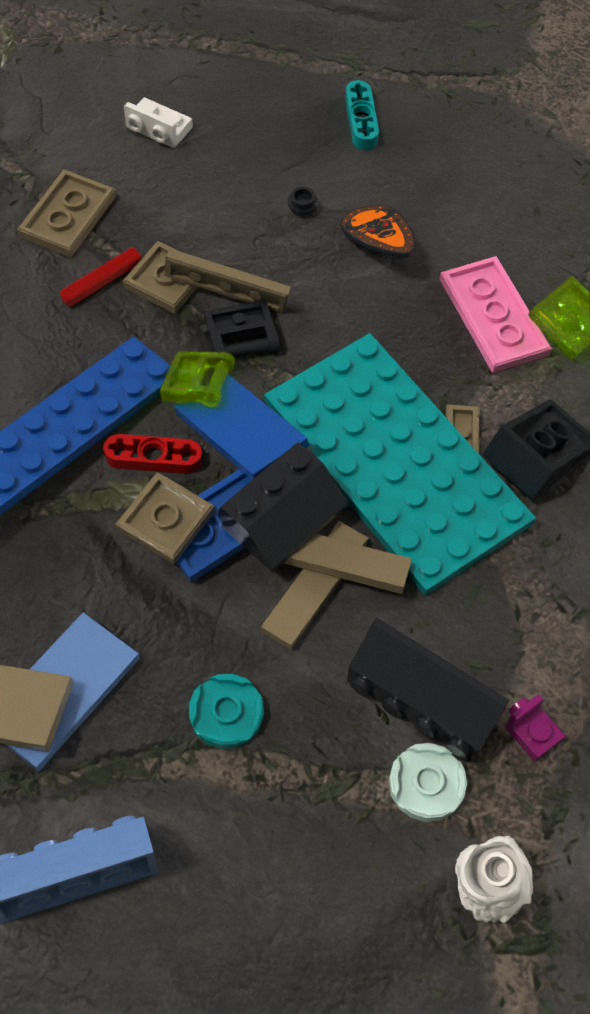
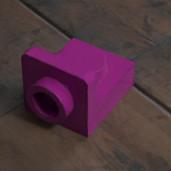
(533, 728)

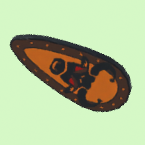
(380, 230)

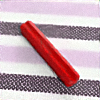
(100, 277)

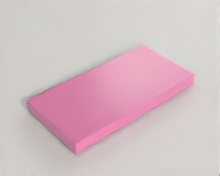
(494, 314)

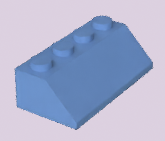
(75, 867)

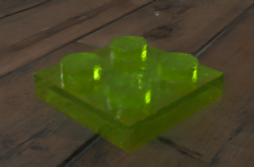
(565, 317)

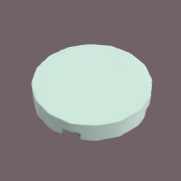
(427, 782)

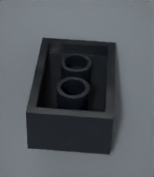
(538, 448)

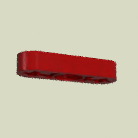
(143, 443)

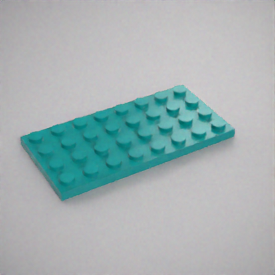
(401, 462)

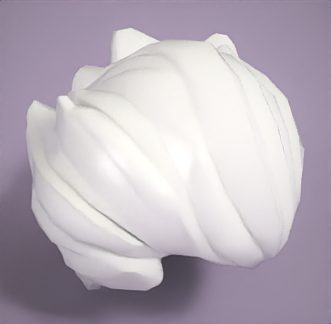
(494, 879)

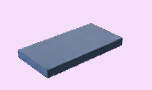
(95, 664)

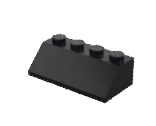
(426, 691)

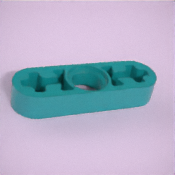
(357, 123)

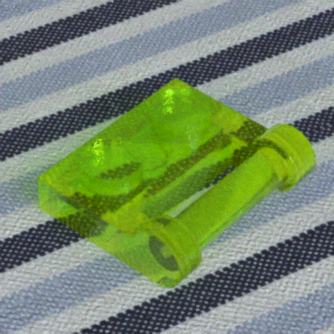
(188, 372)

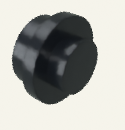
(302, 201)

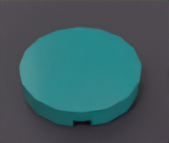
(226, 711)

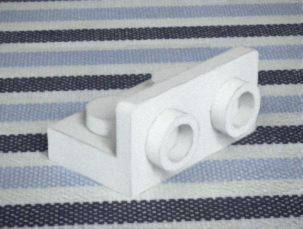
(157, 122)

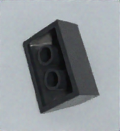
(283, 507)

